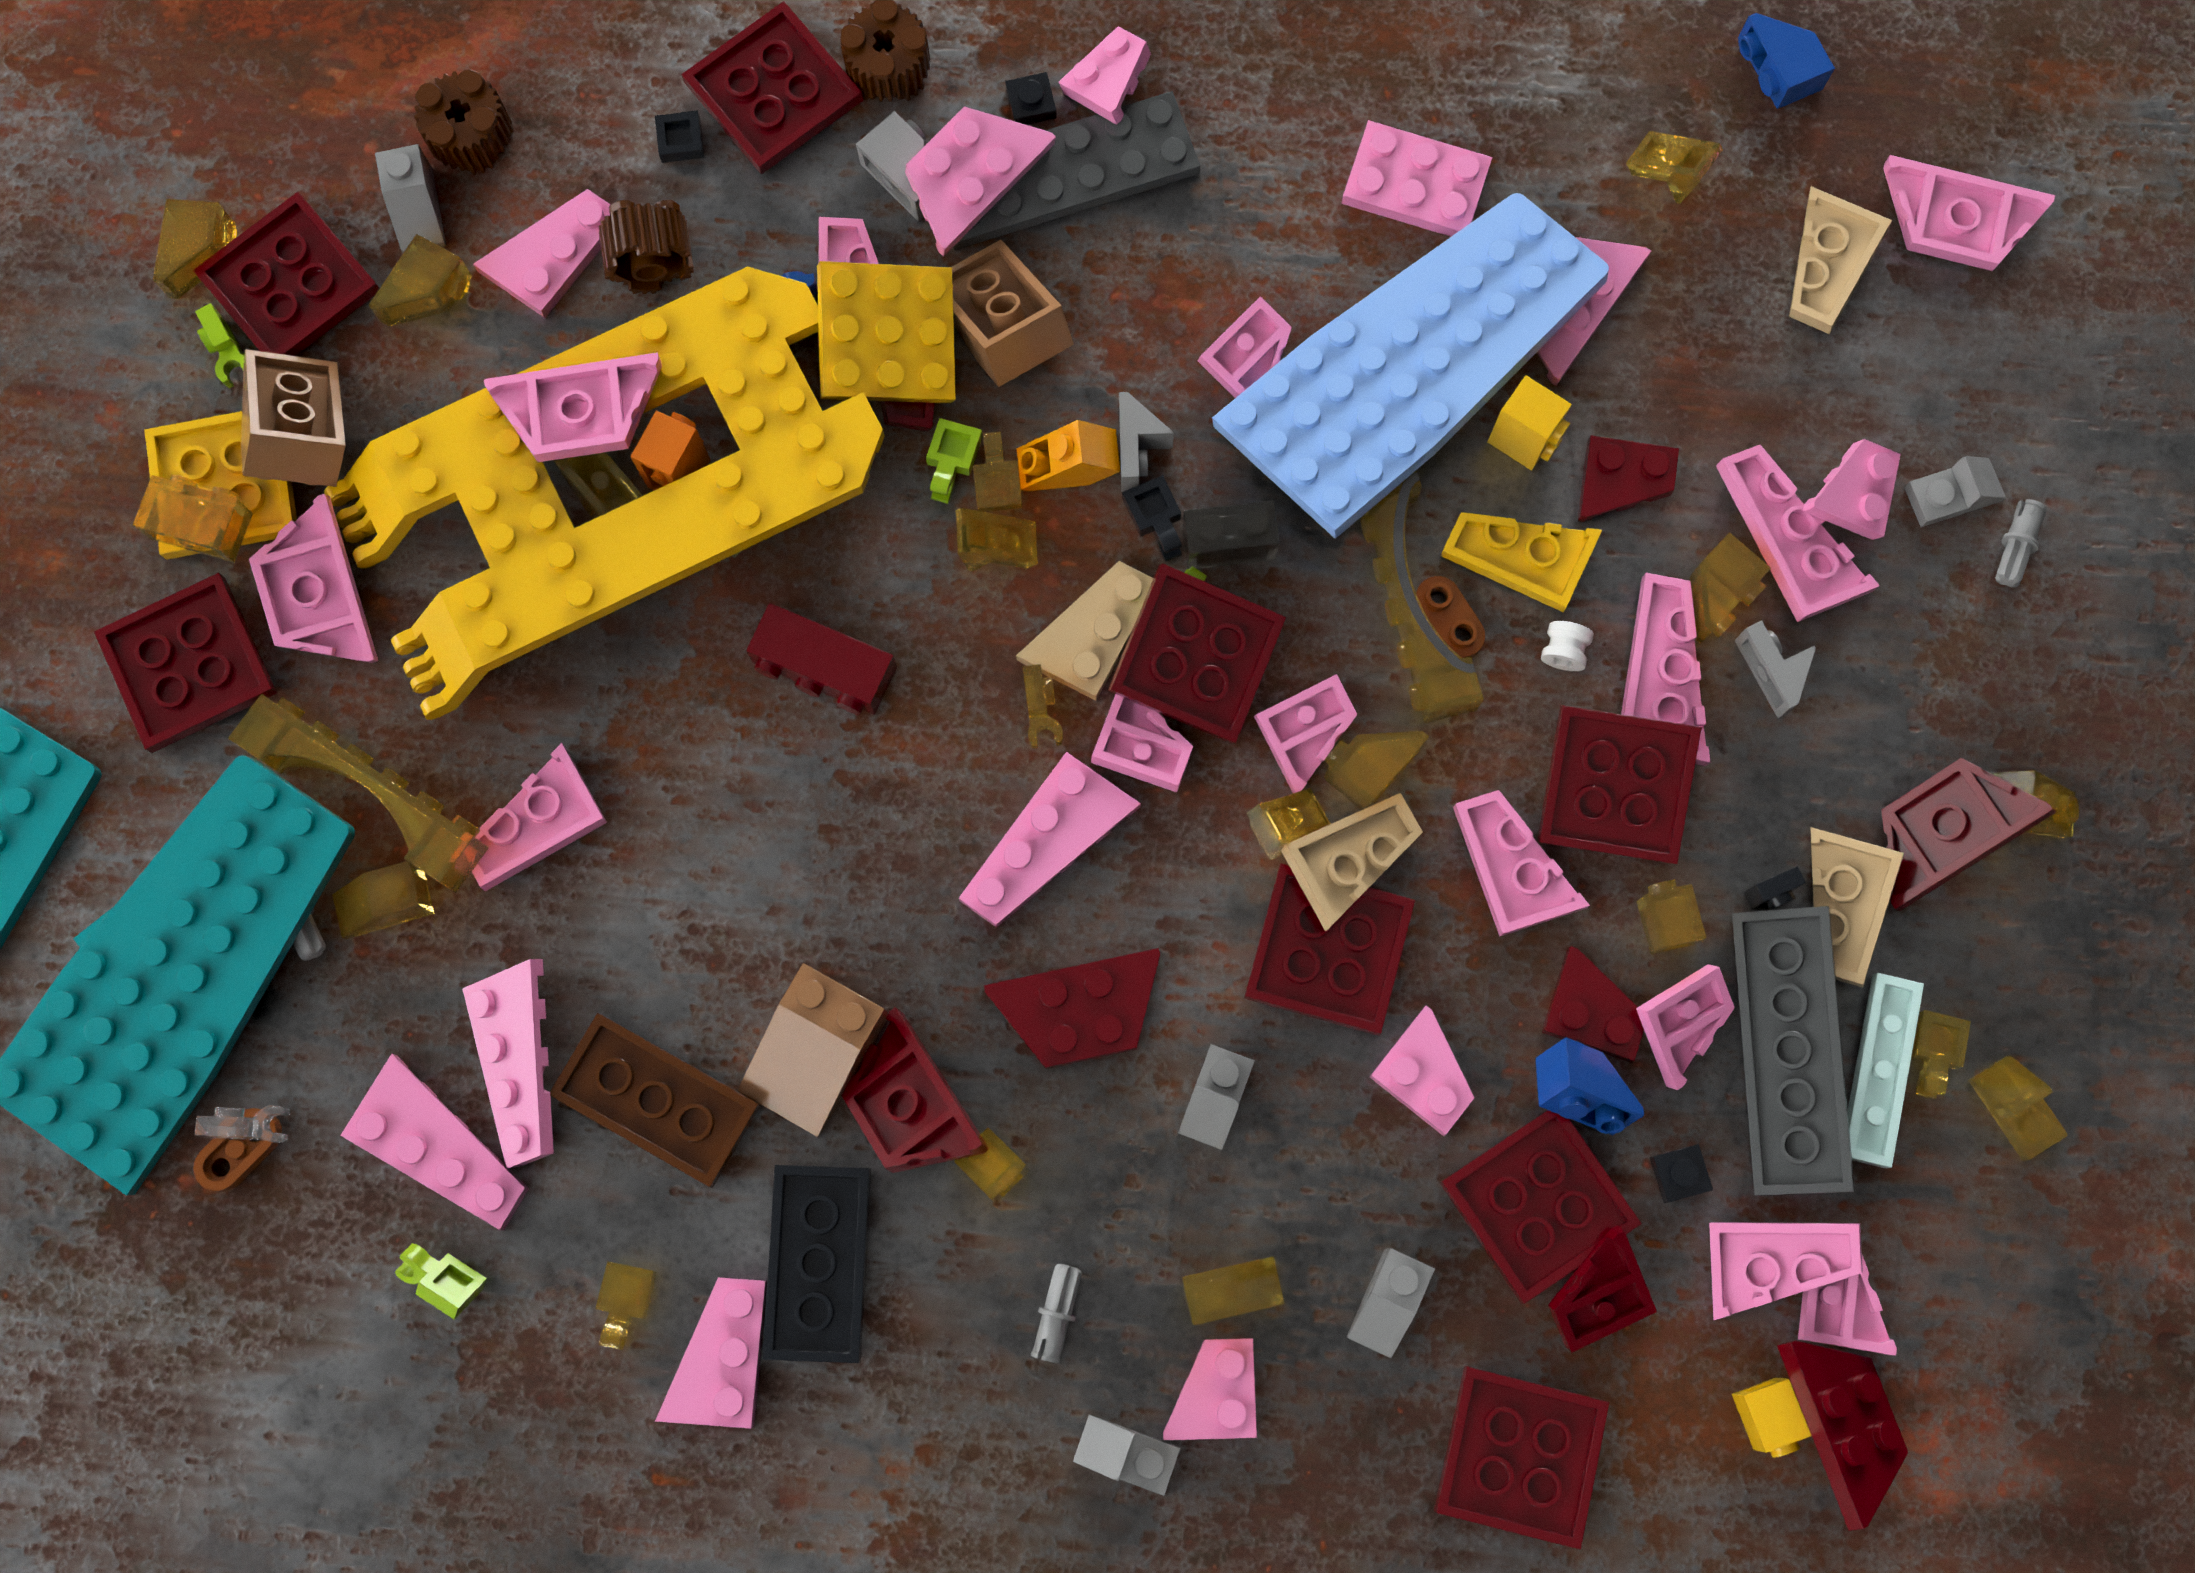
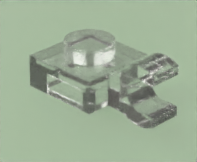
(231, 1124)

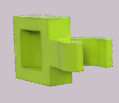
(219, 337)
(952, 452)
(442, 1283)

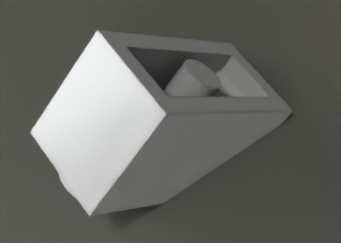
(885, 157)
(410, 195)
(1390, 1302)

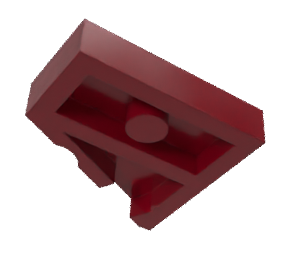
(1624, 474)

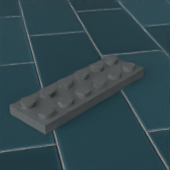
(1094, 166)
(1792, 1052)

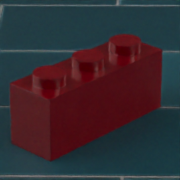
(821, 660)

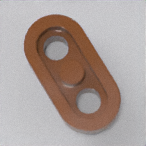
(1451, 615)
(241, 1154)

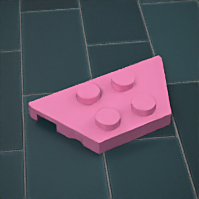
(971, 169)
(1960, 213)
(1572, 337)
(577, 406)
(311, 588)

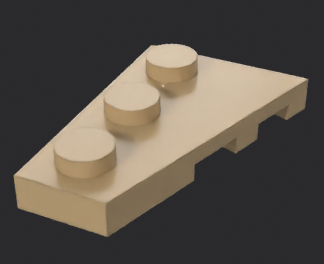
(1832, 257)
(1091, 633)
(1350, 855)
(1857, 887)

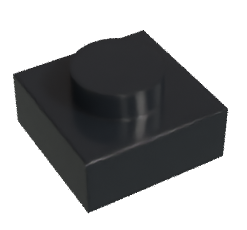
(1031, 99)
(679, 136)
(1775, 890)
(1681, 1173)

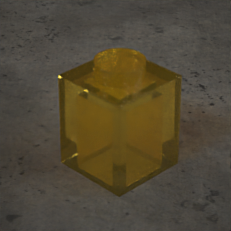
(1670, 917)

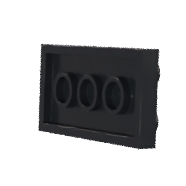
(817, 1264)

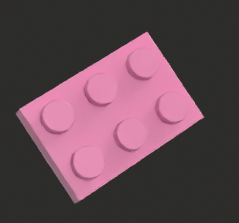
(1416, 179)

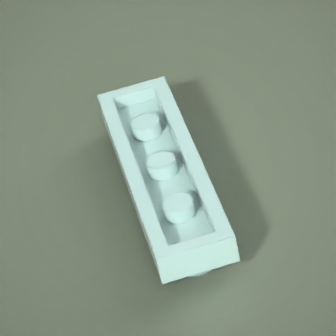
(1883, 1068)

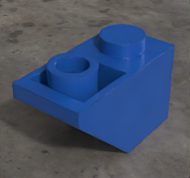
(1785, 57)
(1585, 1088)

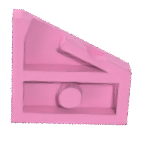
(1108, 74)
(1141, 745)

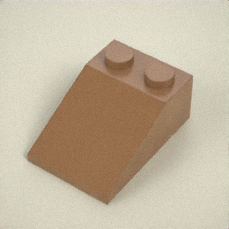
(1006, 314)
(291, 419)
(812, 1049)

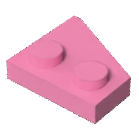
(1247, 348)
(1858, 490)
(1306, 728)
(1685, 1021)
(1425, 1074)
(1845, 1316)
(1217, 1394)

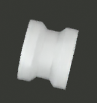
(1567, 646)

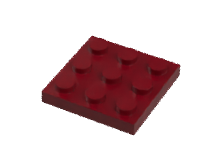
(772, 87)
(287, 279)
(1197, 653)
(184, 662)
(1619, 784)
(1331, 973)
(1538, 1203)
(1522, 1457)

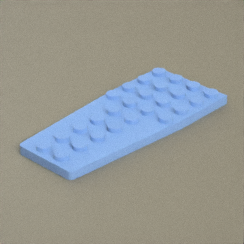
(1411, 362)

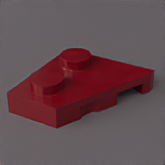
(1593, 1010)
(1602, 1294)

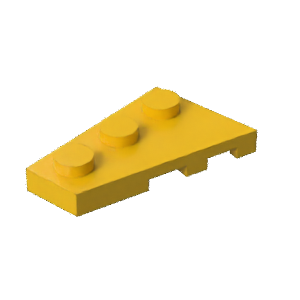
(1523, 556)

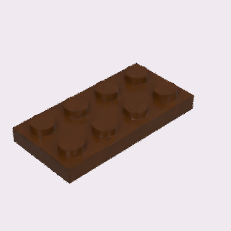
(654, 1100)

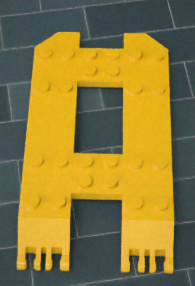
(562, 577)

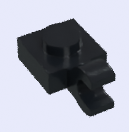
(1154, 511)

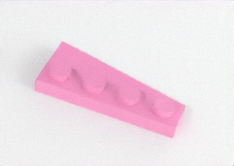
(1801, 553)
(1663, 659)
(1054, 829)
(508, 1040)
(423, 1139)

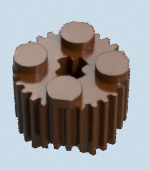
(886, 51)
(463, 121)
(645, 245)

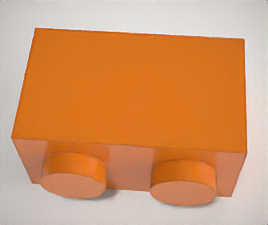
(669, 450)

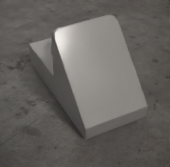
(1138, 432)
(1955, 491)
(1778, 678)
(1216, 1097)
(1126, 1455)

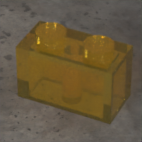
(193, 517)

